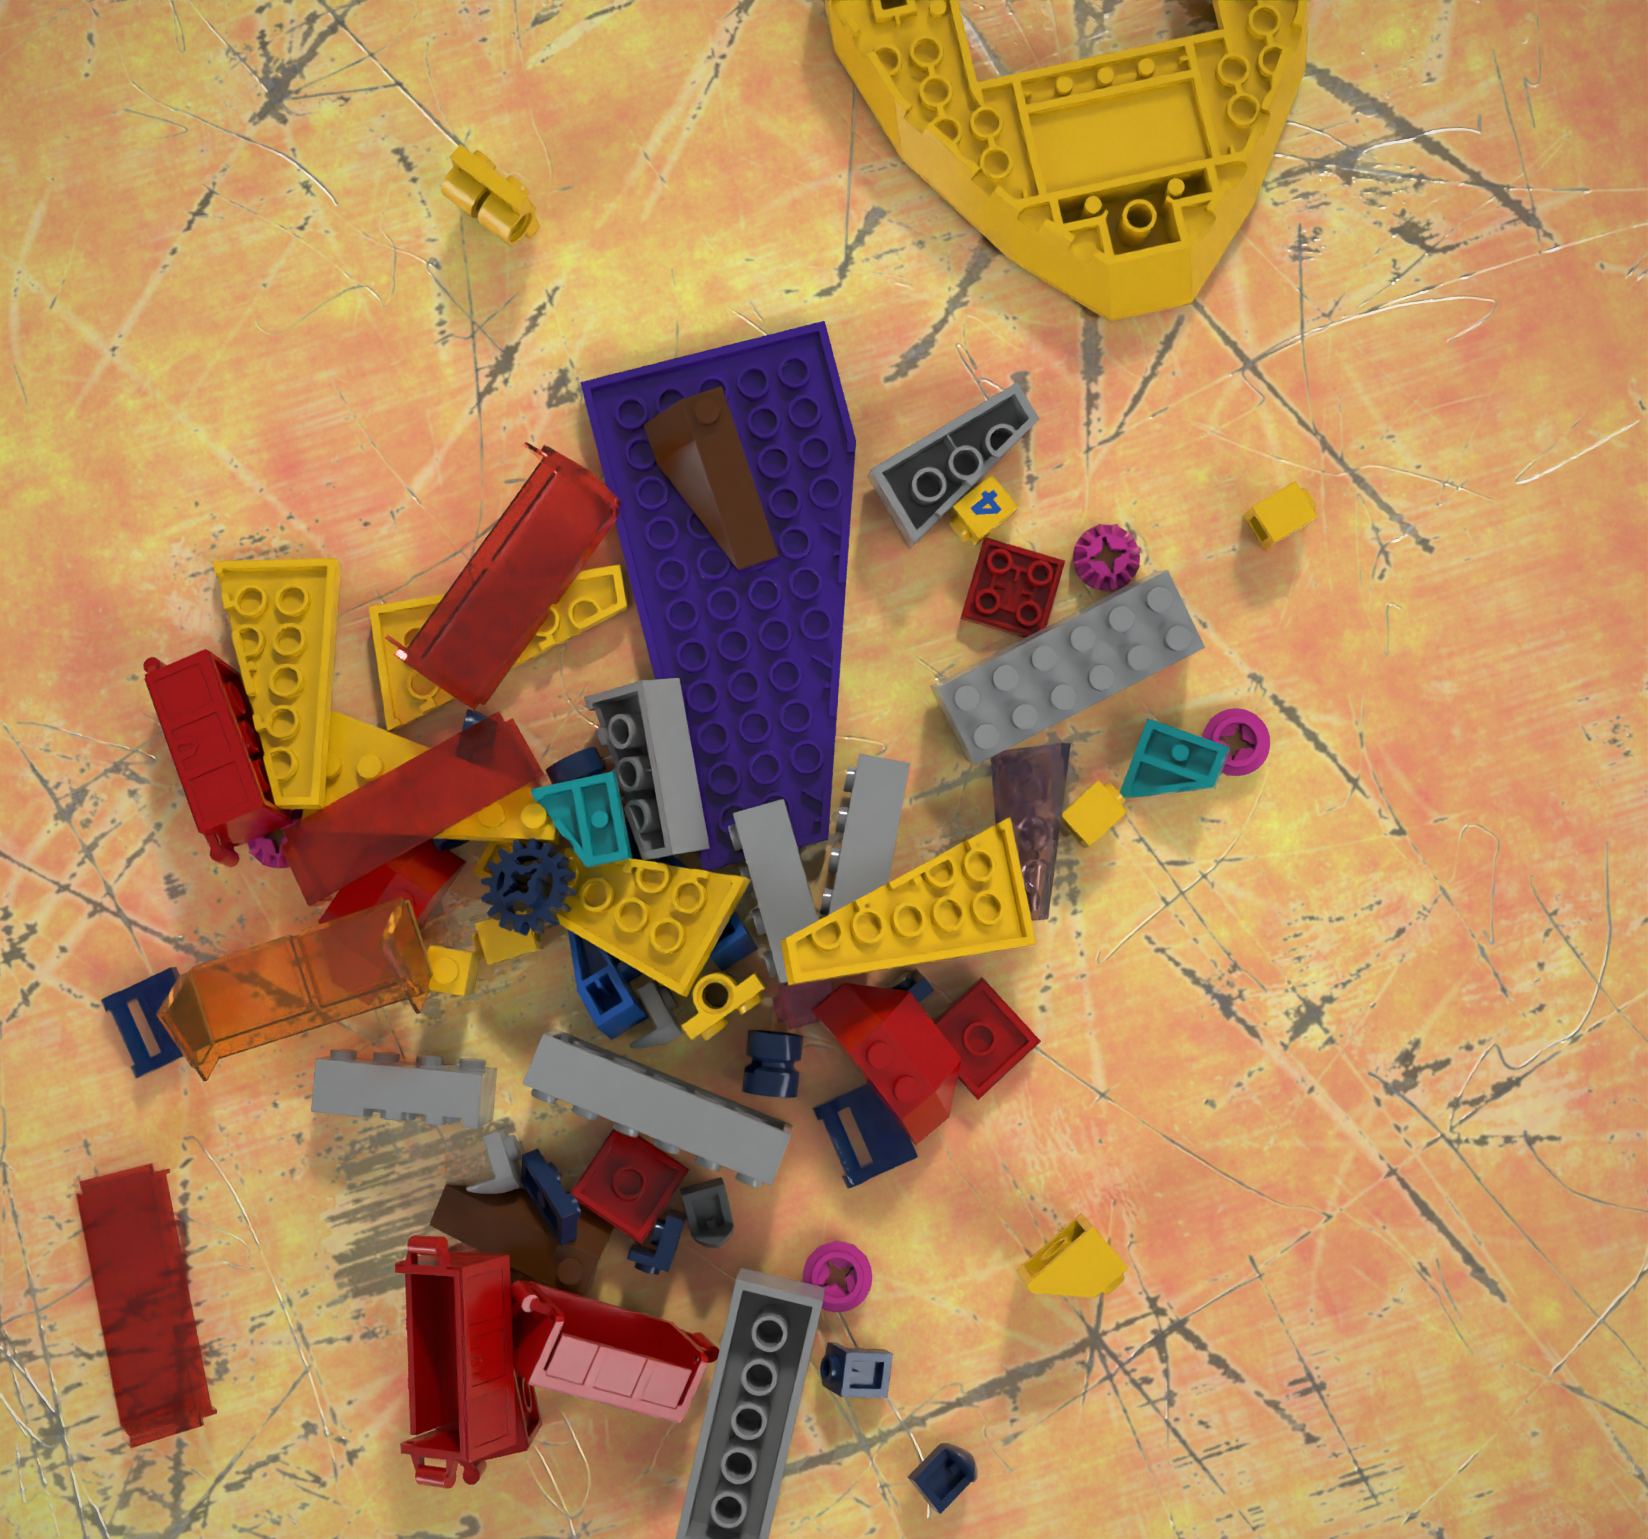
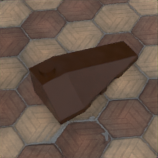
(706, 464)
(515, 1227)

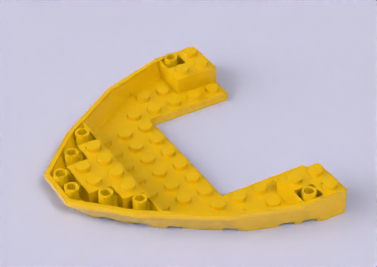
(1094, 170)

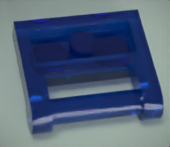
(150, 995)
(882, 1134)

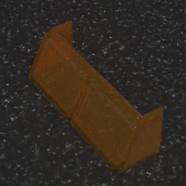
(298, 984)

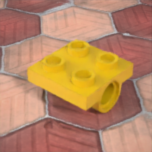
(483, 193)
(712, 1017)

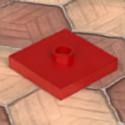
(985, 1036)
(629, 1184)

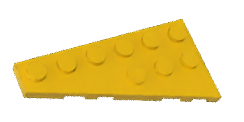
(285, 649)
(409, 695)
(364, 752)
(939, 911)
(645, 912)

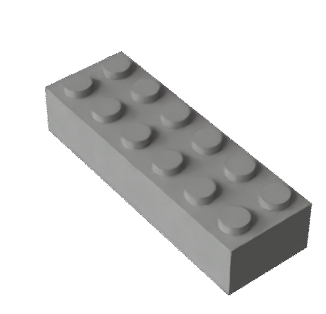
(1067, 666)
(658, 1106)
(751, 1408)

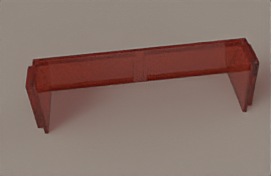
(513, 579)
(408, 806)
(143, 1303)

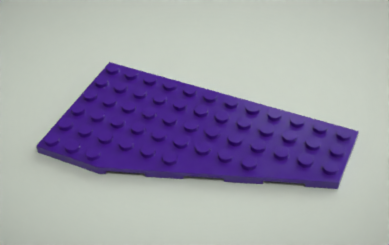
(756, 642)

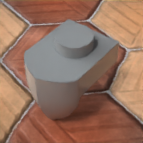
(659, 1004)
(503, 1155)

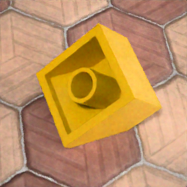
(1074, 1264)

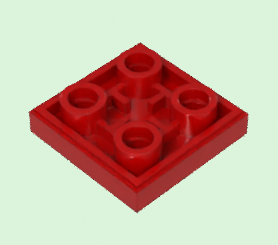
(1012, 588)

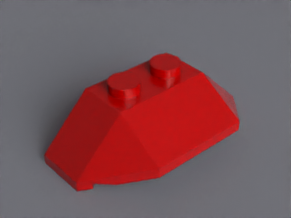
(417, 875)
(895, 1052)

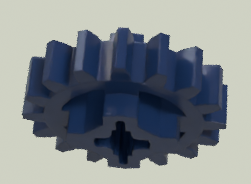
(534, 886)

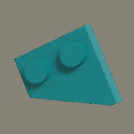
(1172, 762)
(589, 817)

